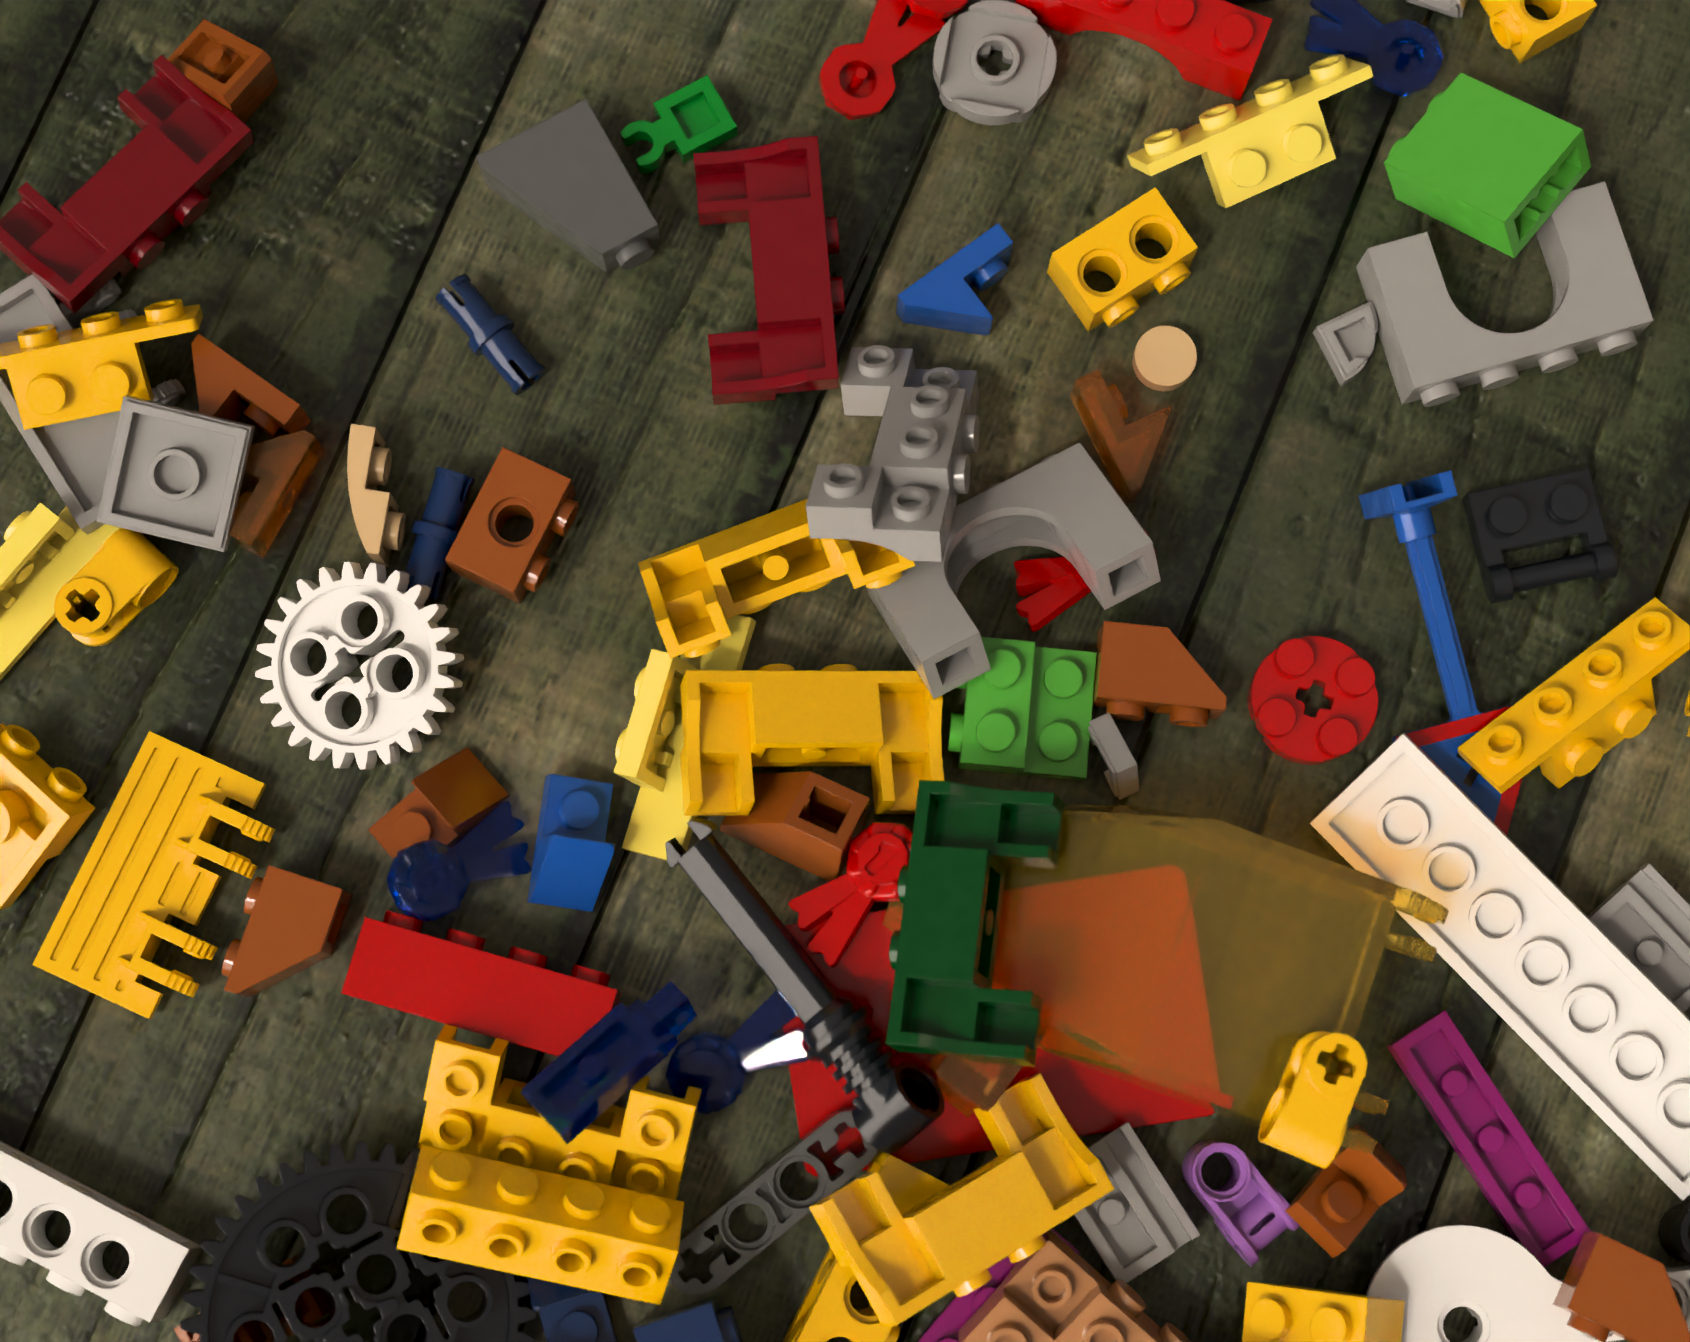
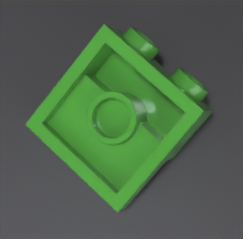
(1027, 712)

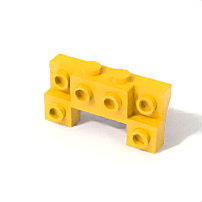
(750, 569)
(806, 720)
(623, 1148)
(972, 1224)

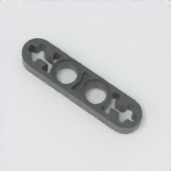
(767, 1193)

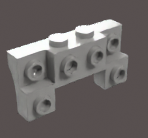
(917, 460)

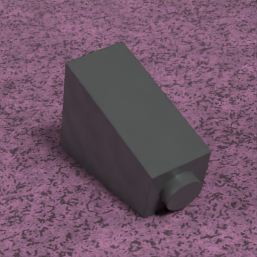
(575, 188)

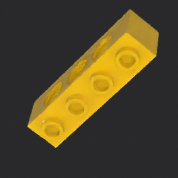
(827, 1304)

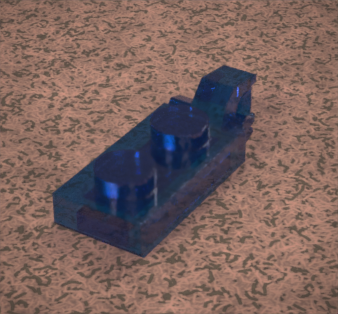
(608, 1061)

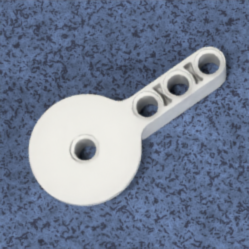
(1491, 1279)

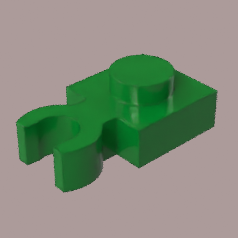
(688, 121)

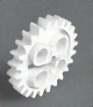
(331, 617)

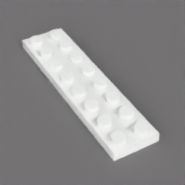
(1525, 950)

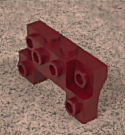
(135, 197)
(795, 297)

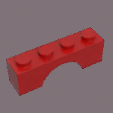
(1204, 39)

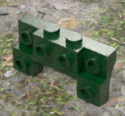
(953, 919)

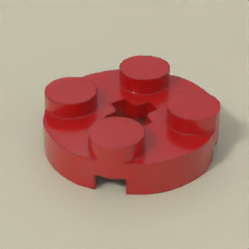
(1281, 717)

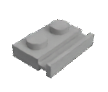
(1652, 929)
(1140, 1217)

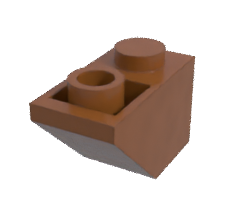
(1153, 673)
(802, 821)
(288, 930)
(1620, 1293)

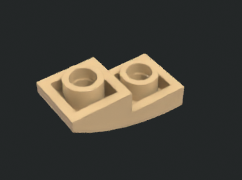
(373, 511)

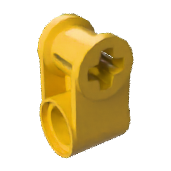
(119, 583)
(1313, 1106)

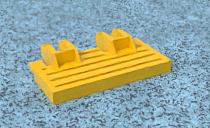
(147, 873)

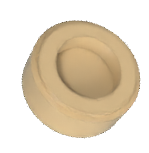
(1164, 358)

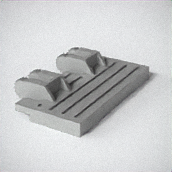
(78, 450)

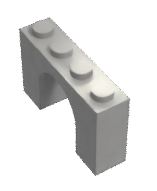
(1440, 350)
(1052, 506)

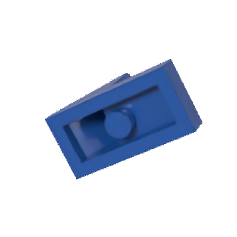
(946, 294)
(571, 843)

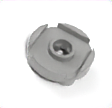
(1002, 97)

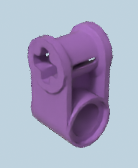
(1245, 1207)

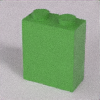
(1487, 164)

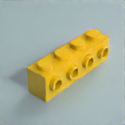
(541, 1225)

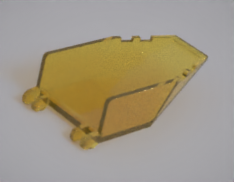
(1196, 953)

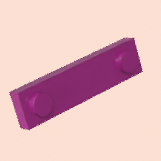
(1488, 1138)

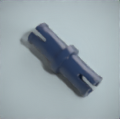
(490, 334)
(438, 529)

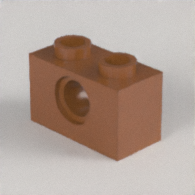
(511, 490)

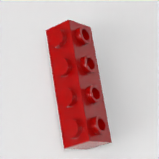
(474, 988)

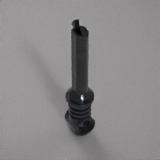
(892, 1098)

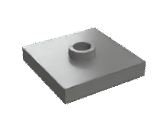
(175, 473)

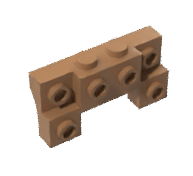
(1063, 1300)

